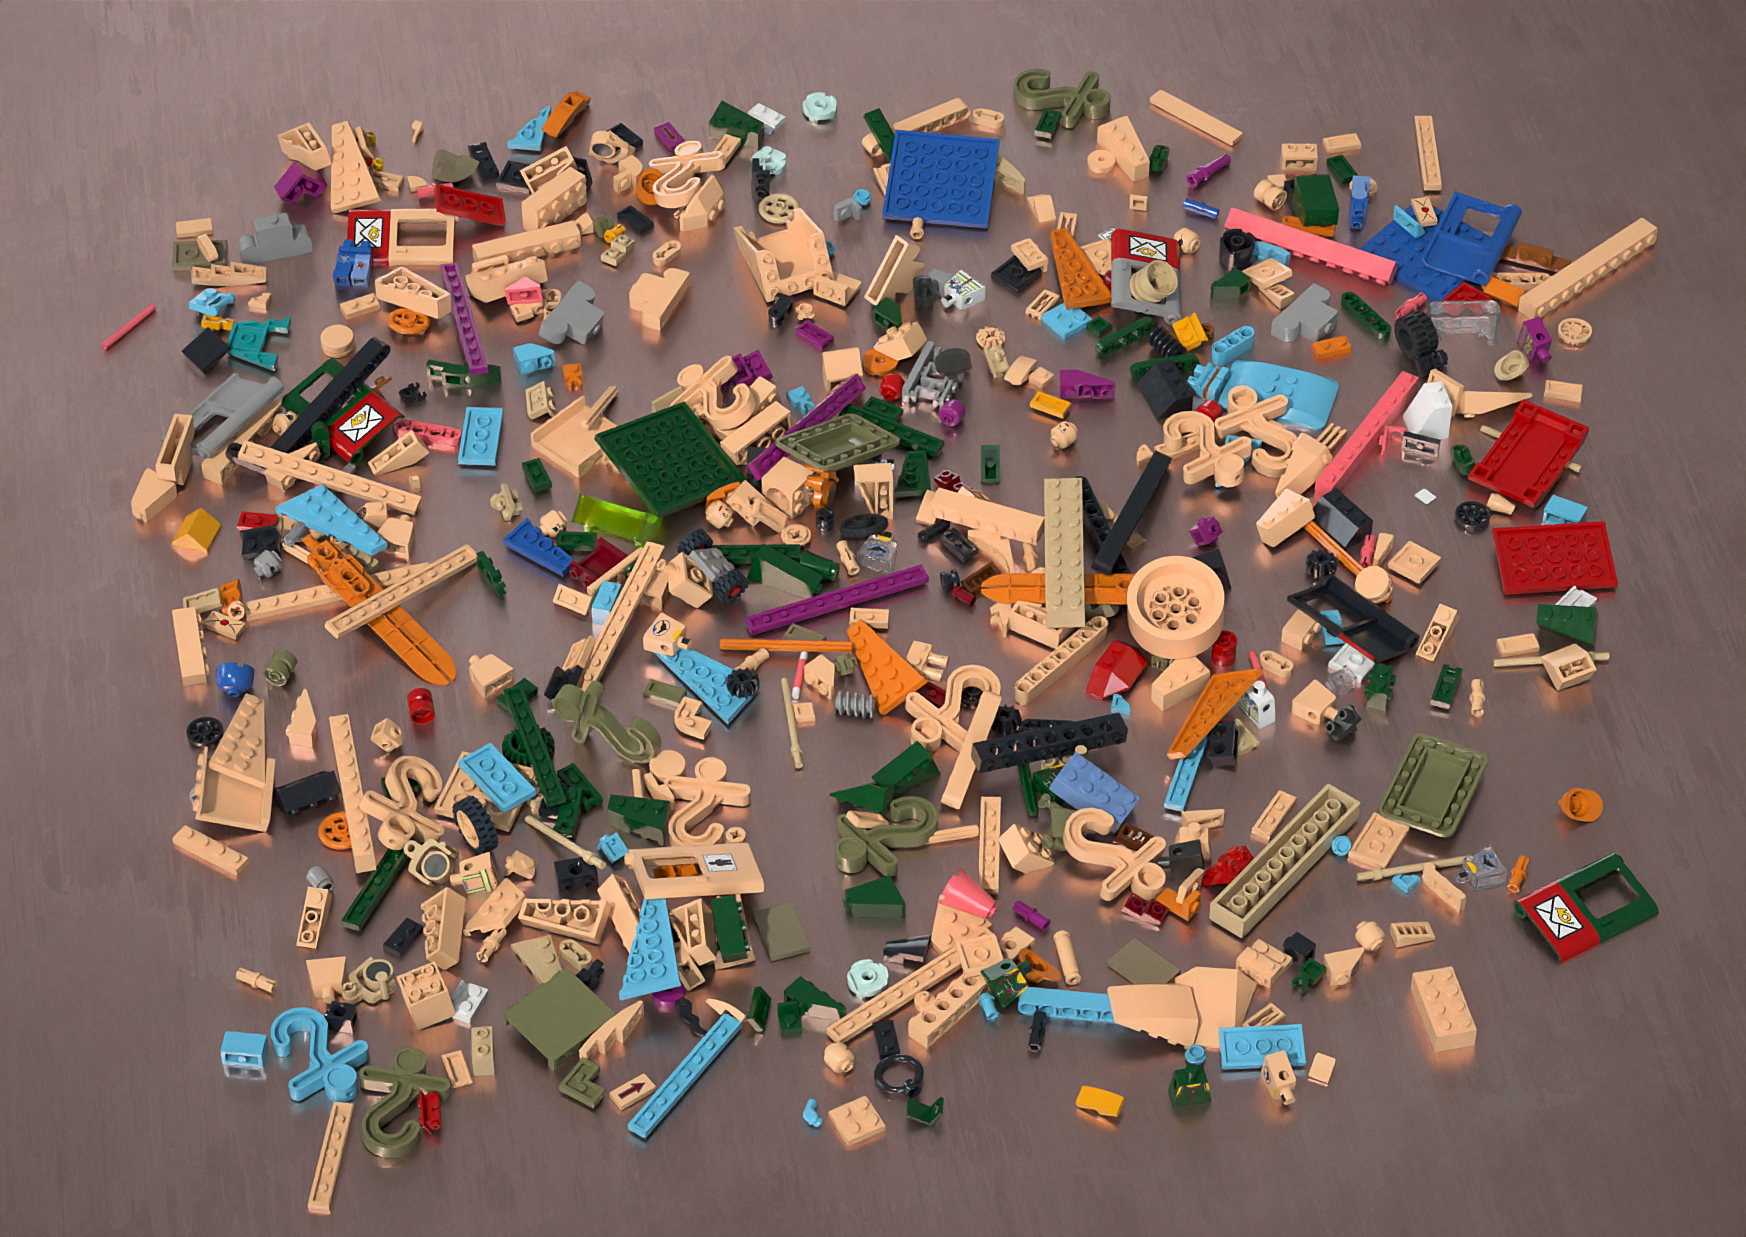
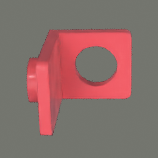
(1388, 437)

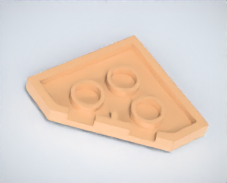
(953, 926)

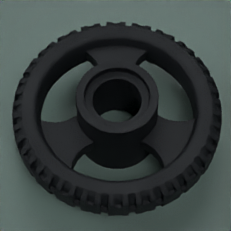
(863, 525)

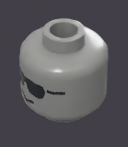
(267, 564)

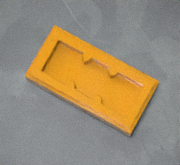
(1050, 404)

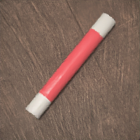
(799, 675)

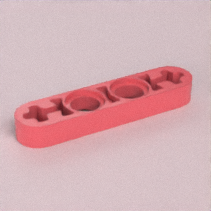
(451, 438)

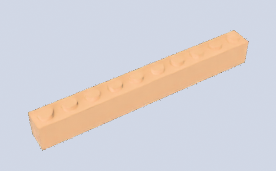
(1588, 269)
(352, 793)

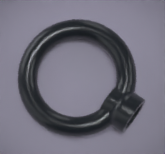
(909, 1087)

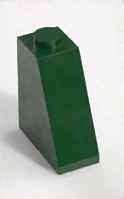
(875, 899)

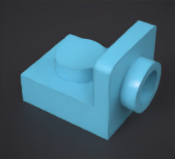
(612, 847)

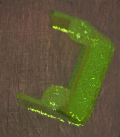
(615, 520)

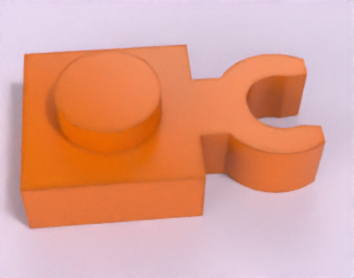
(573, 375)

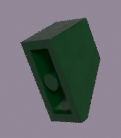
(887, 314)
(990, 463)

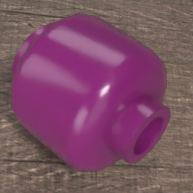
(952, 412)

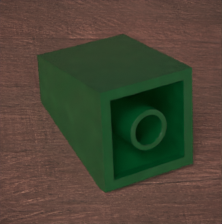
(1315, 200)

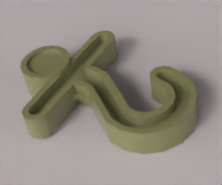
(1079, 100)
(585, 709)
(871, 845)
(403, 1087)

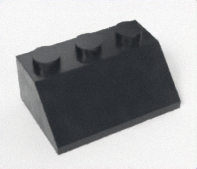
(1165, 390)
(1342, 519)
(307, 791)

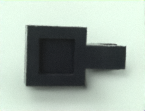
(590, 976)

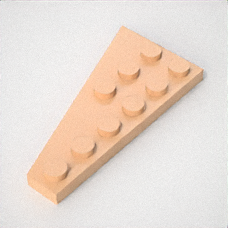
(350, 175)
(243, 744)

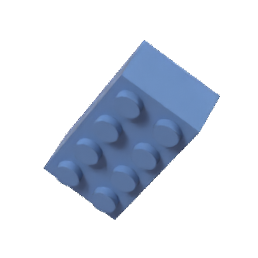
(1089, 787)

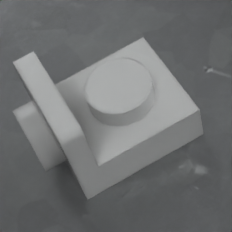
(846, 209)

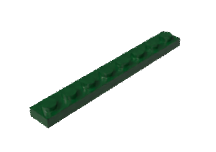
(534, 746)

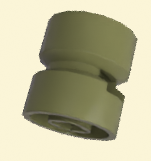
(280, 667)

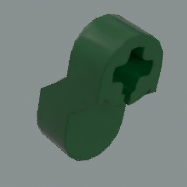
(1158, 158)
(321, 432)
(1462, 458)

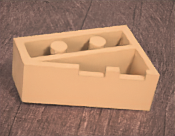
(1284, 517)
(1179, 682)

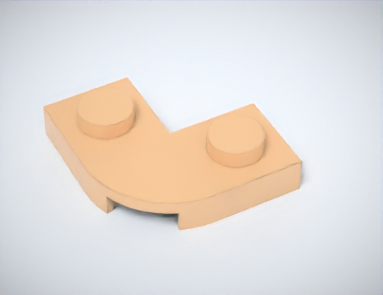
(688, 721)

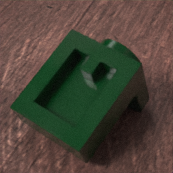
(789, 1018)

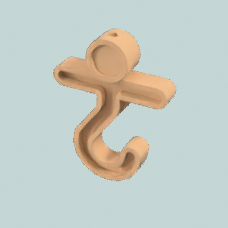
(677, 184)
(706, 389)
(1253, 417)
(1223, 461)
(942, 723)
(706, 792)
(400, 813)
(1131, 866)

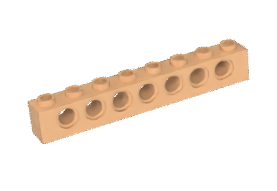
(961, 995)

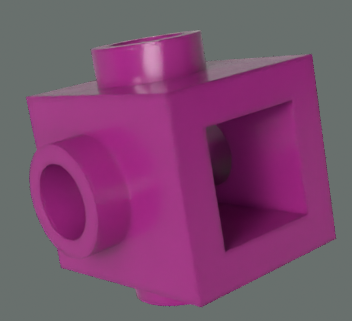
(1206, 531)

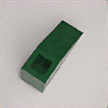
(871, 795)
(813, 1001)

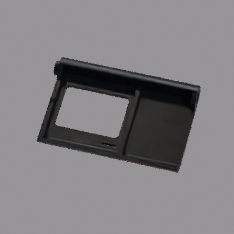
(1377, 633)

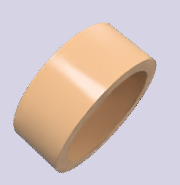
(1161, 582)

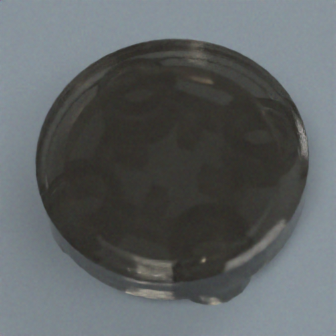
(953, 362)

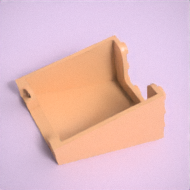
(787, 258)

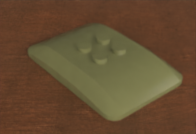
(838, 442)
(1433, 785)

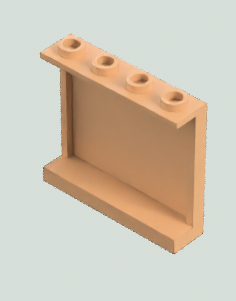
(567, 442)
(230, 800)

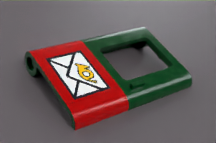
(356, 422)
(1566, 919)

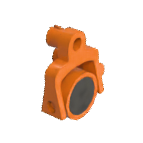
(823, 486)

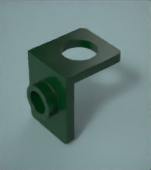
(924, 1113)

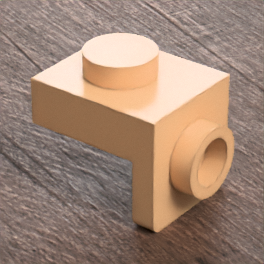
(520, 864)

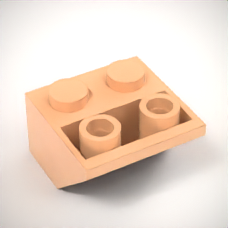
(901, 341)
(839, 366)
(1568, 666)
(1025, 849)

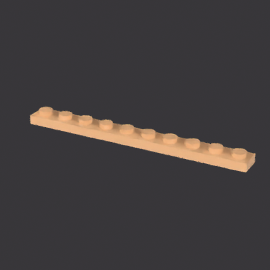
(329, 477)
(401, 591)
(318, 595)
(621, 614)
(898, 994)

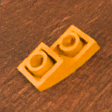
(1101, 1100)

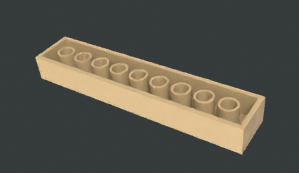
(1064, 553)
(1284, 861)

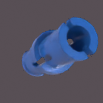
(1201, 208)

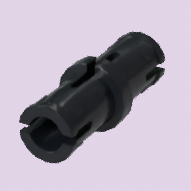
(1037, 1031)

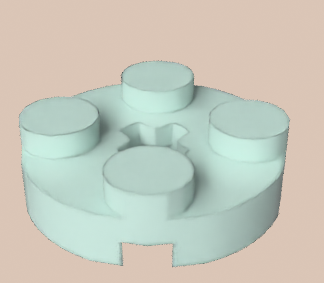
(826, 111)
(776, 160)
(867, 988)

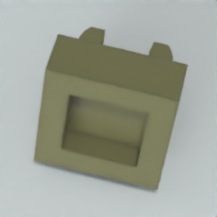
(602, 224)

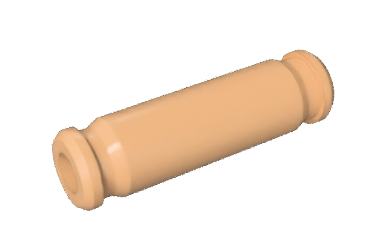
(1067, 957)

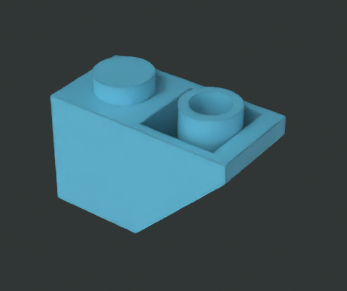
(533, 358)

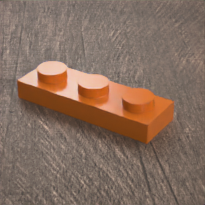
(1294, 222)

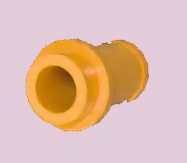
(614, 232)

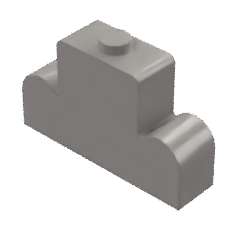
(274, 240)
(1306, 316)
(573, 317)

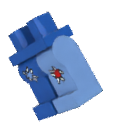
(1359, 201)
(353, 264)

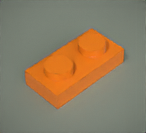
(1331, 347)

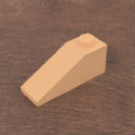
(400, 454)

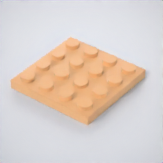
(461, 786)

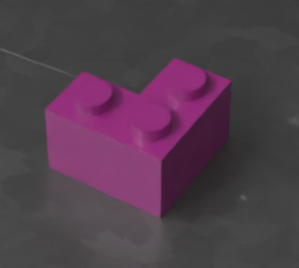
(299, 180)

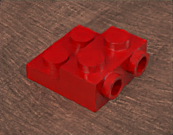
(1228, 866)

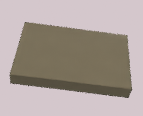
(188, 254)
(781, 931)
(1142, 965)

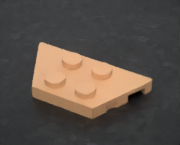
(497, 910)

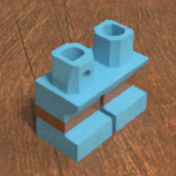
(1209, 381)

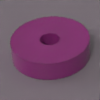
(668, 999)

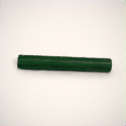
(1028, 790)

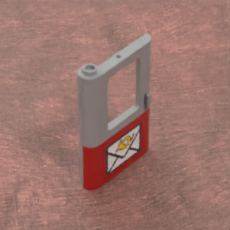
(1136, 251)

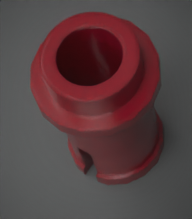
(963, 595)

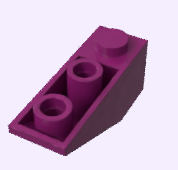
(1081, 384)

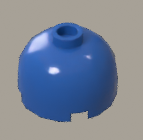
(234, 679)

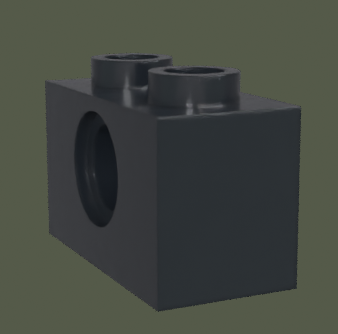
(575, 875)

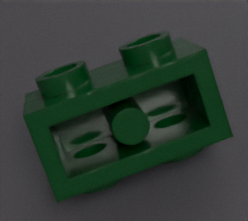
(1380, 686)

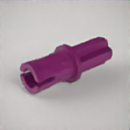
(1031, 915)

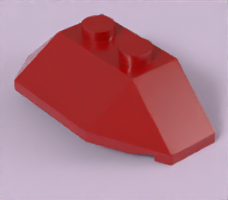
(1115, 670)

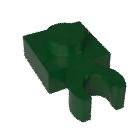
(1310, 972)

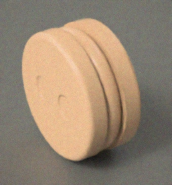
(337, 341)
(1374, 584)
(667, 764)

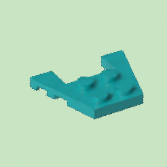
(249, 339)

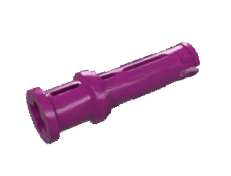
(1203, 172)

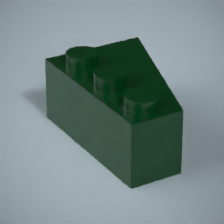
(736, 123)
(1571, 622)
(908, 770)
(640, 815)
(730, 928)

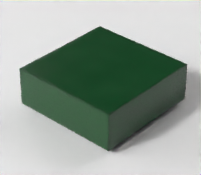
(1099, 326)

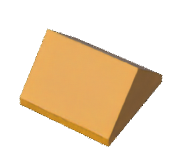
(197, 531)

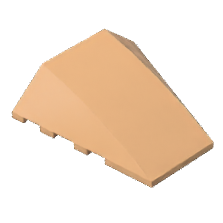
(1219, 999)
(1157, 1008)

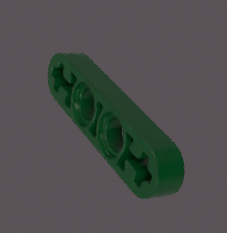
(1352, 302)
(1125, 336)
(1189, 362)

